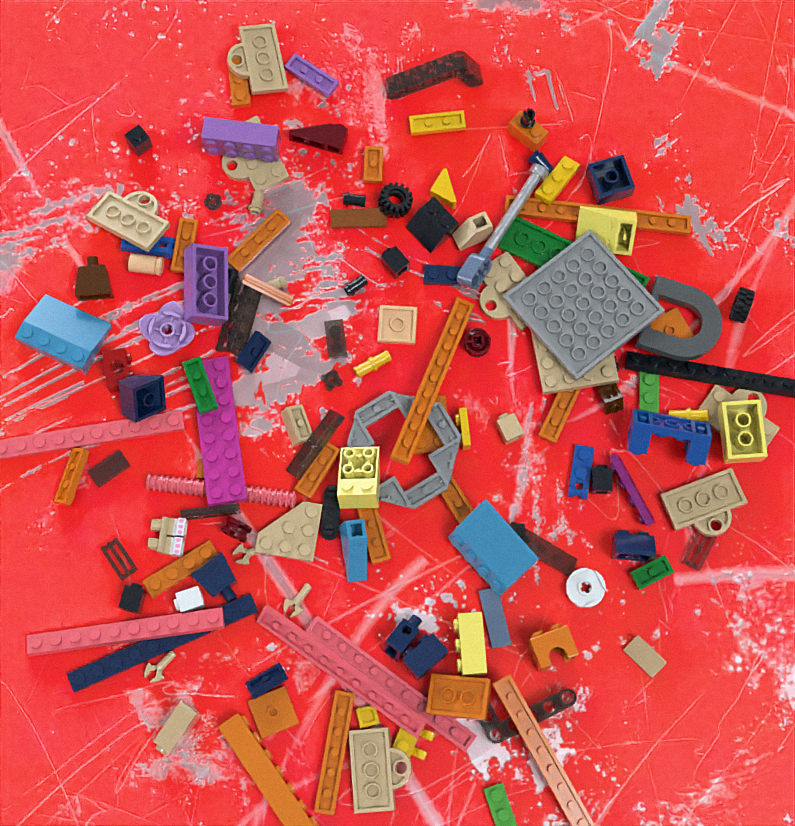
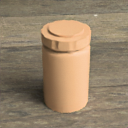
(146, 264)

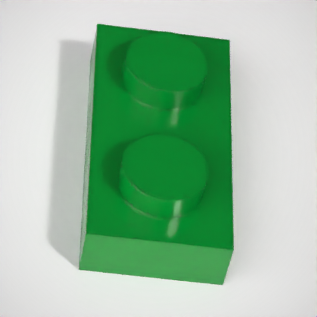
(651, 572)

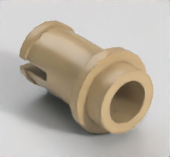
(257, 202)
(279, 282)

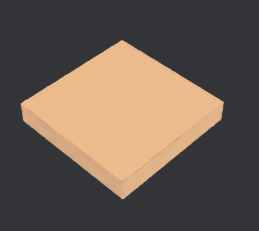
(397, 325)

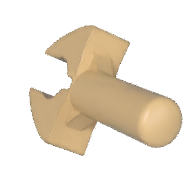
(249, 552)
(297, 601)
(159, 667)

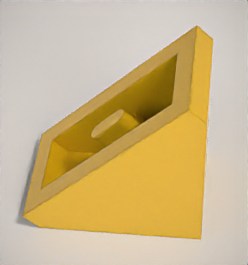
(443, 190)

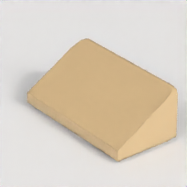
(296, 424)
(644, 656)

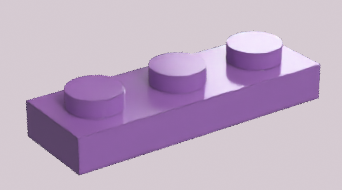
(311, 75)

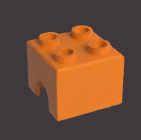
(557, 639)

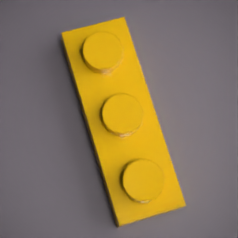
(437, 123)
(557, 180)

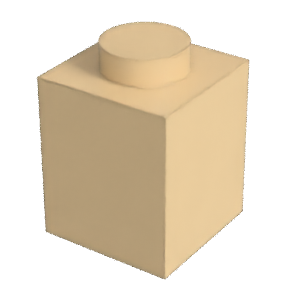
(509, 428)

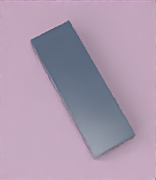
(494, 618)

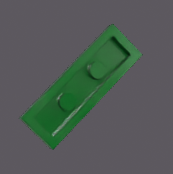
(200, 385)

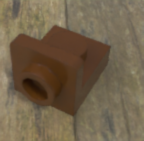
(611, 398)

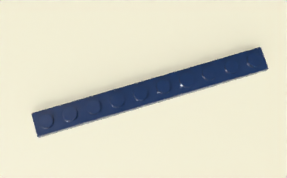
(150, 649)

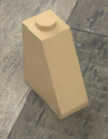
(176, 728)

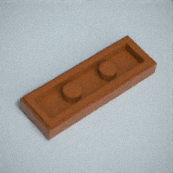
(358, 218)

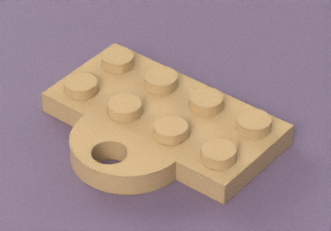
(259, 59)
(259, 173)
(130, 218)
(501, 279)
(720, 395)
(705, 502)
(376, 770)

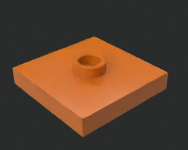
(672, 324)
(273, 712)

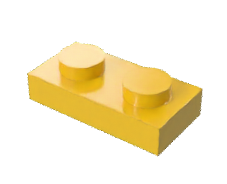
(462, 421)

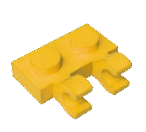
(407, 742)

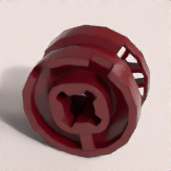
(477, 342)
(236, 529)

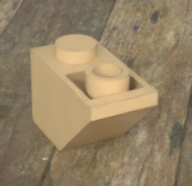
(473, 231)

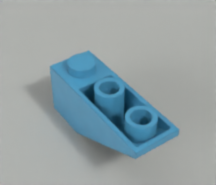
(354, 548)

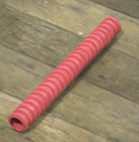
(199, 488)

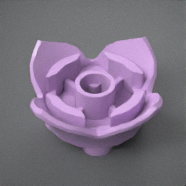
(170, 316)

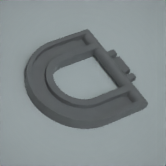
(701, 305)

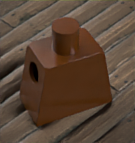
(93, 281)

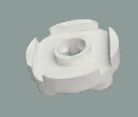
(574, 586)

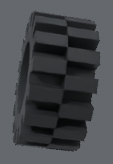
(399, 192)
(742, 305)

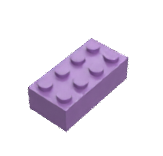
(241, 139)
(205, 284)

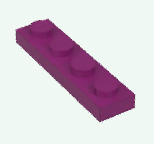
(635, 497)

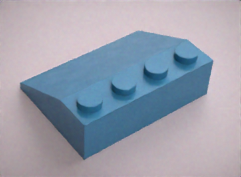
(63, 333)
(493, 548)

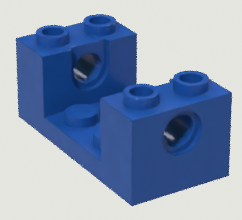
(694, 433)

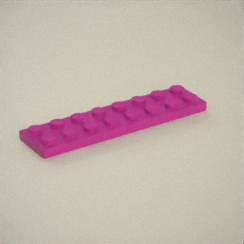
(221, 439)

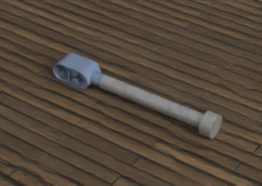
(478, 265)

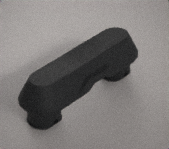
(330, 513)

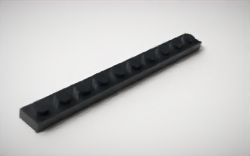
(710, 374)

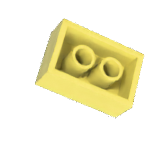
(742, 431)
(470, 644)

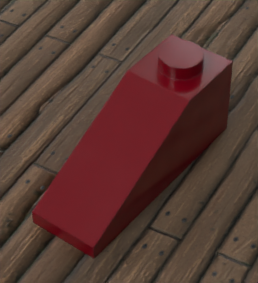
(324, 137)

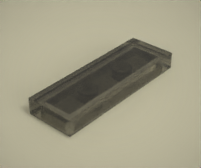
(210, 512)

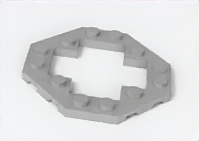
(442, 459)

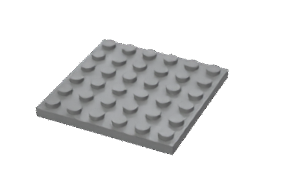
(583, 305)

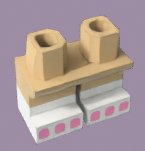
(171, 536)

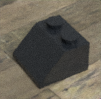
(432, 225)

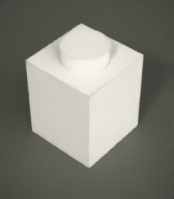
(189, 600)

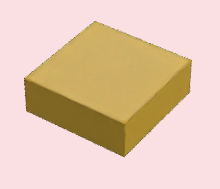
(367, 716)

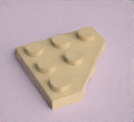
(292, 534)

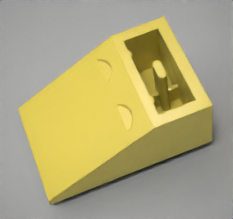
(612, 227)
(359, 477)

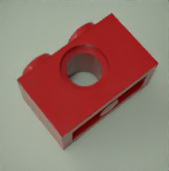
(113, 359)

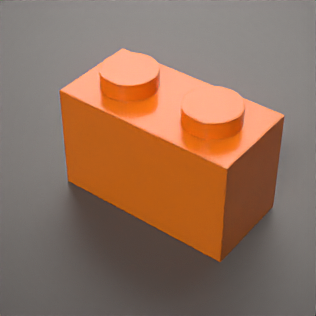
(532, 138)

